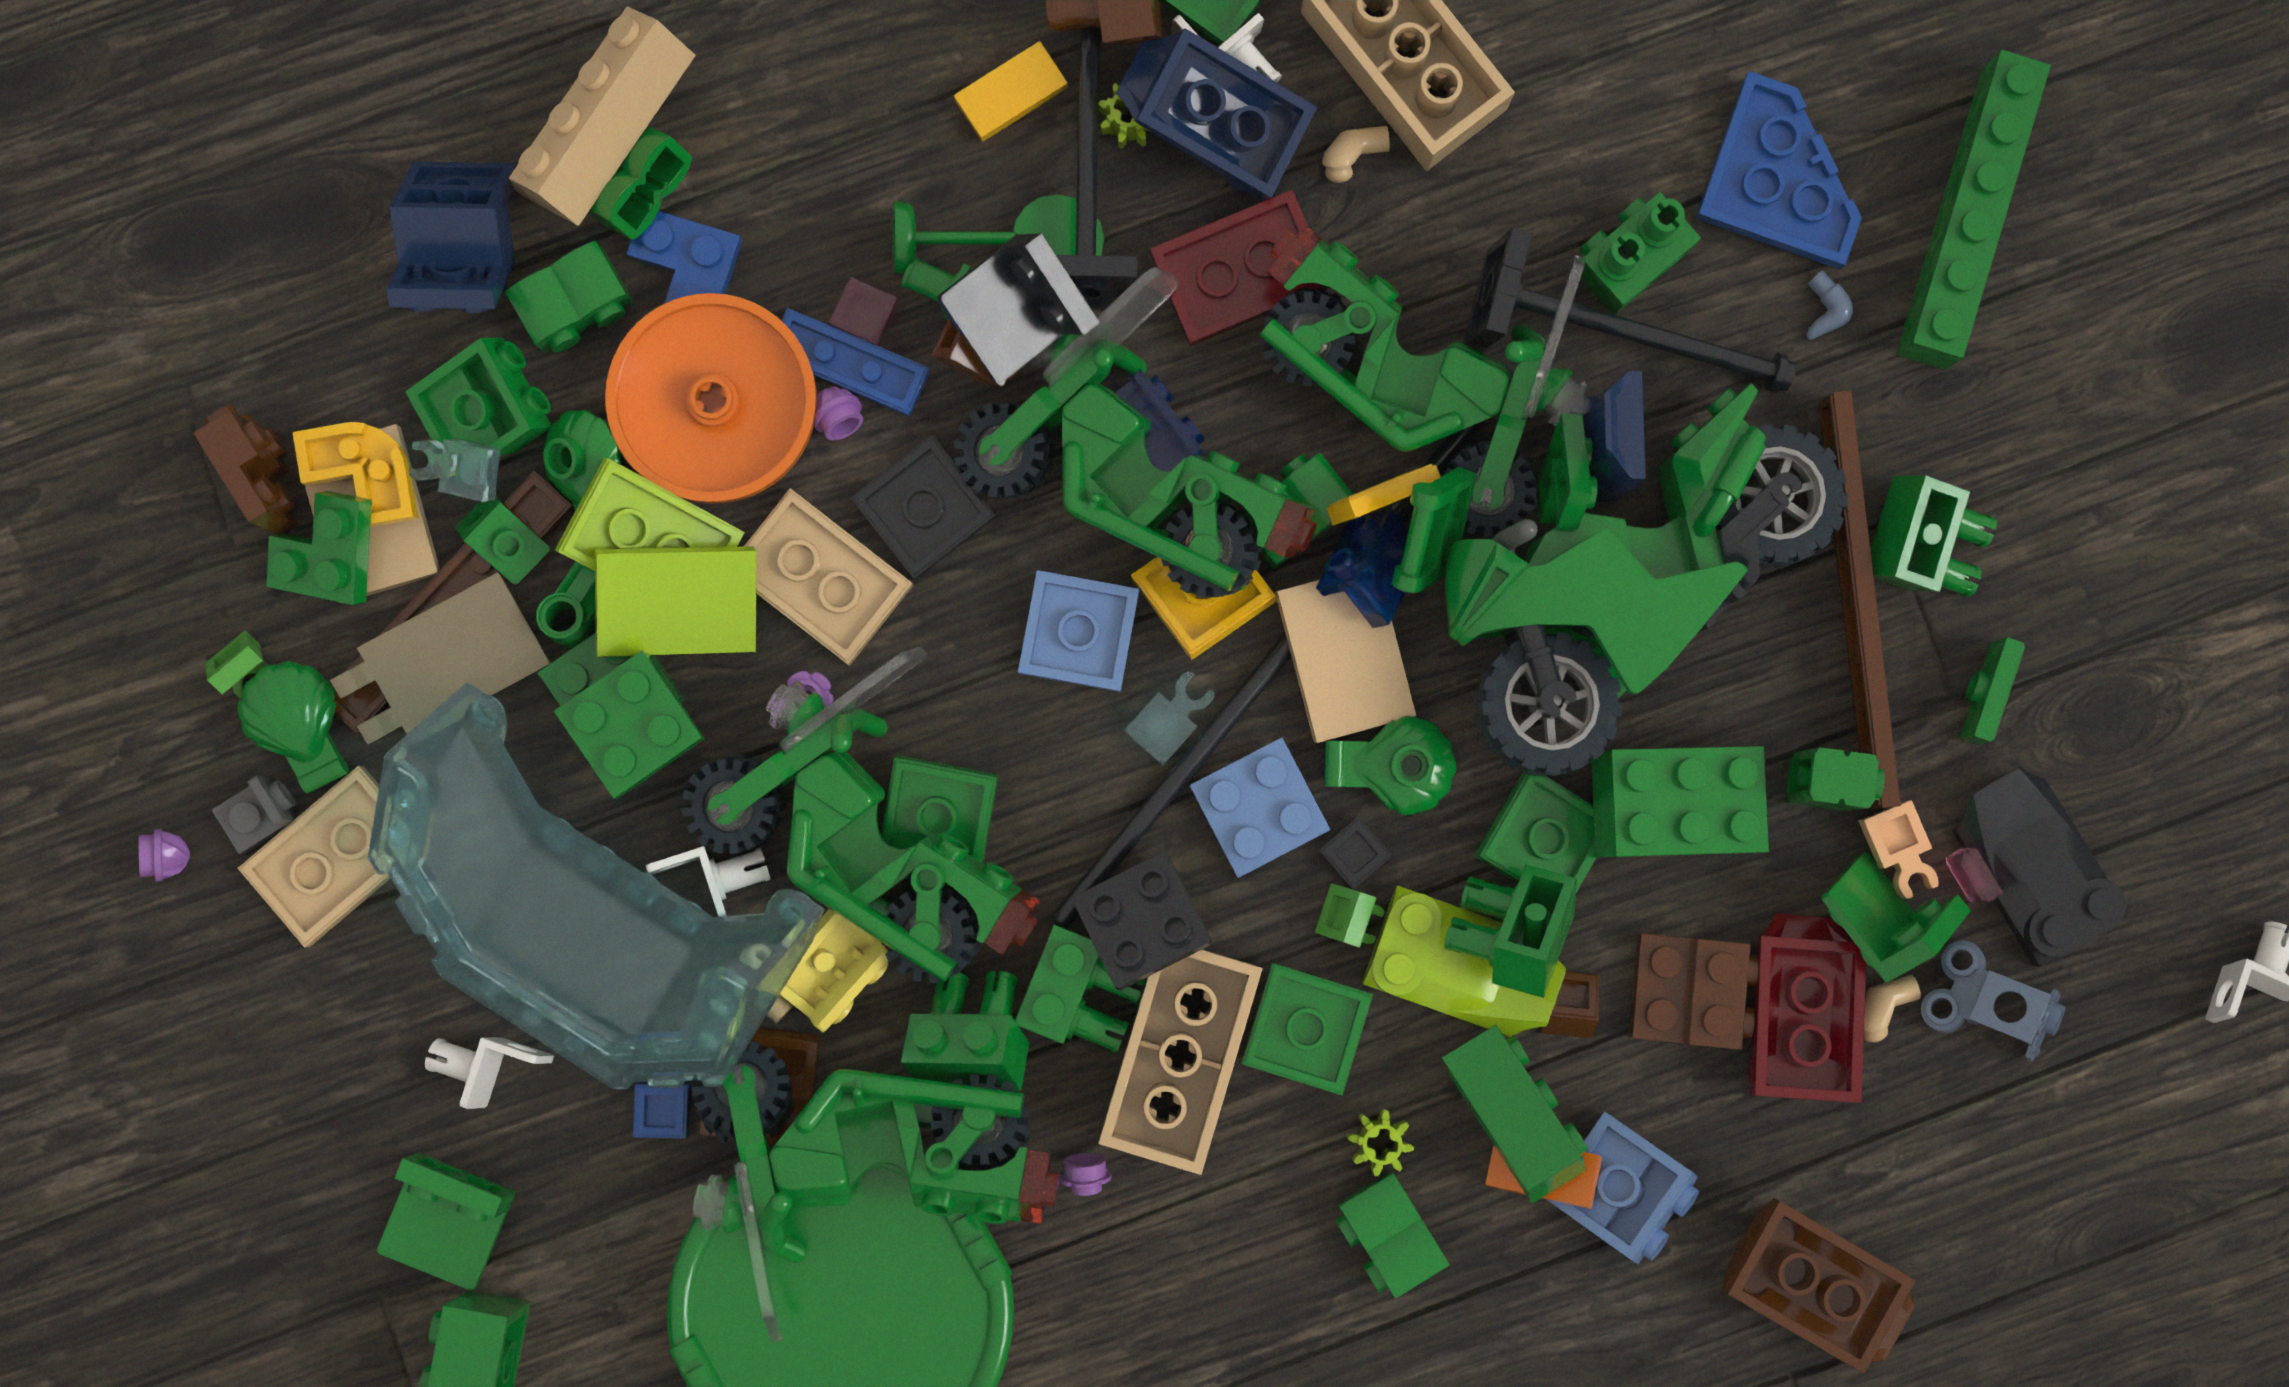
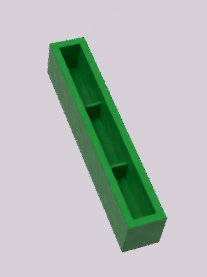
(1973, 210)

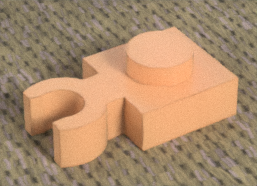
(1897, 840)

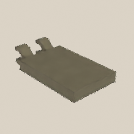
(424, 661)

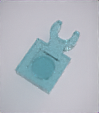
(462, 466)
(1164, 723)

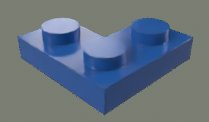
(695, 253)

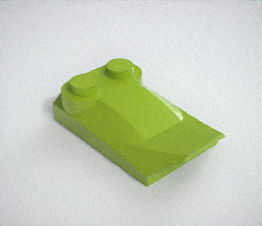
(1415, 966)

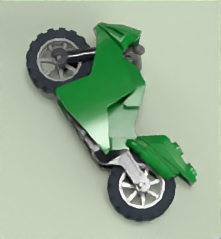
(1627, 599)

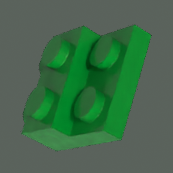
(482, 398)

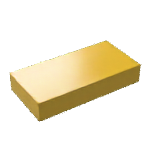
(1011, 91)
(1380, 494)

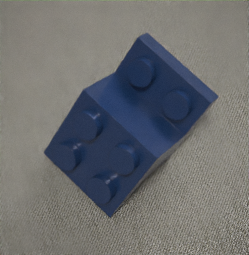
(452, 236)

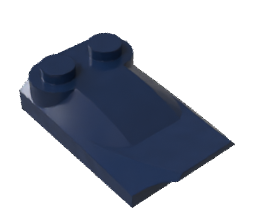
(1216, 110)
(1617, 434)

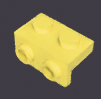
(835, 970)

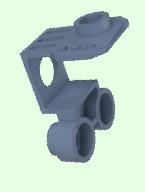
(1974, 1000)

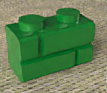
(1833, 779)

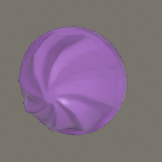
(837, 413)
(162, 855)

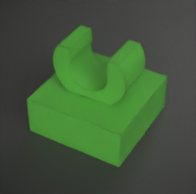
(233, 663)
(1347, 916)

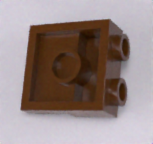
(248, 464)
(1692, 991)

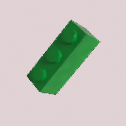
(1516, 1112)

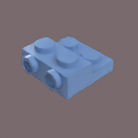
(1634, 1191)

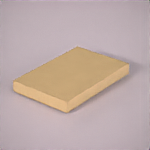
(397, 551)
(824, 577)
(1343, 666)
(319, 861)

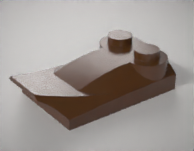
(1820, 1286)

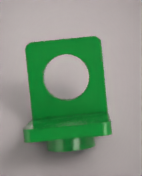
(502, 539)

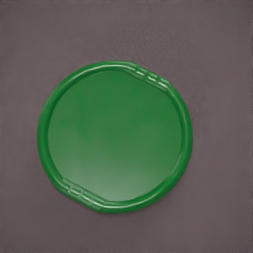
(871, 1305)

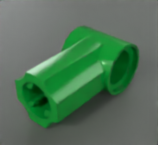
(574, 593)

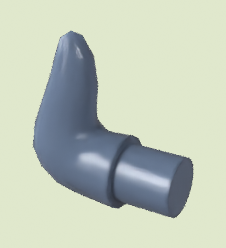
(1835, 300)

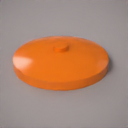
(711, 398)

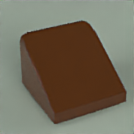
(1575, 1007)

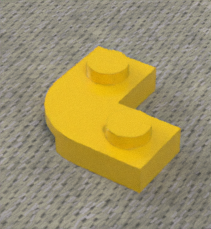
(368, 457)

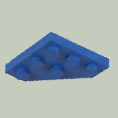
(1779, 178)

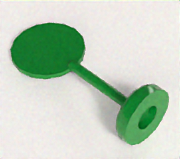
(1048, 215)

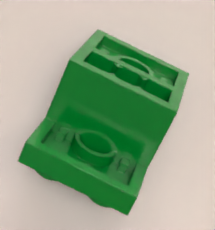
(620, 713)

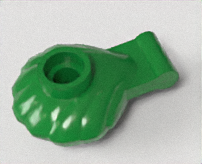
(575, 451)
(290, 714)
(1403, 765)

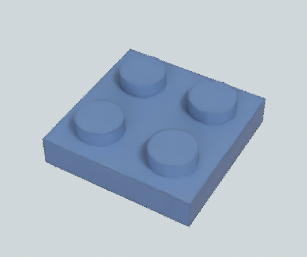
(1078, 631)
(1259, 807)

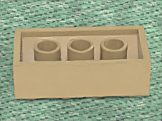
(601, 116)

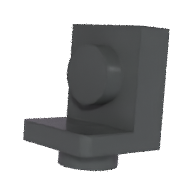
(256, 813)

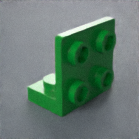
(1884, 925)
(445, 1220)

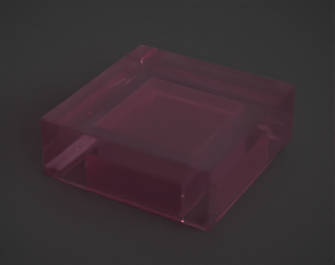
(863, 311)
(1973, 875)

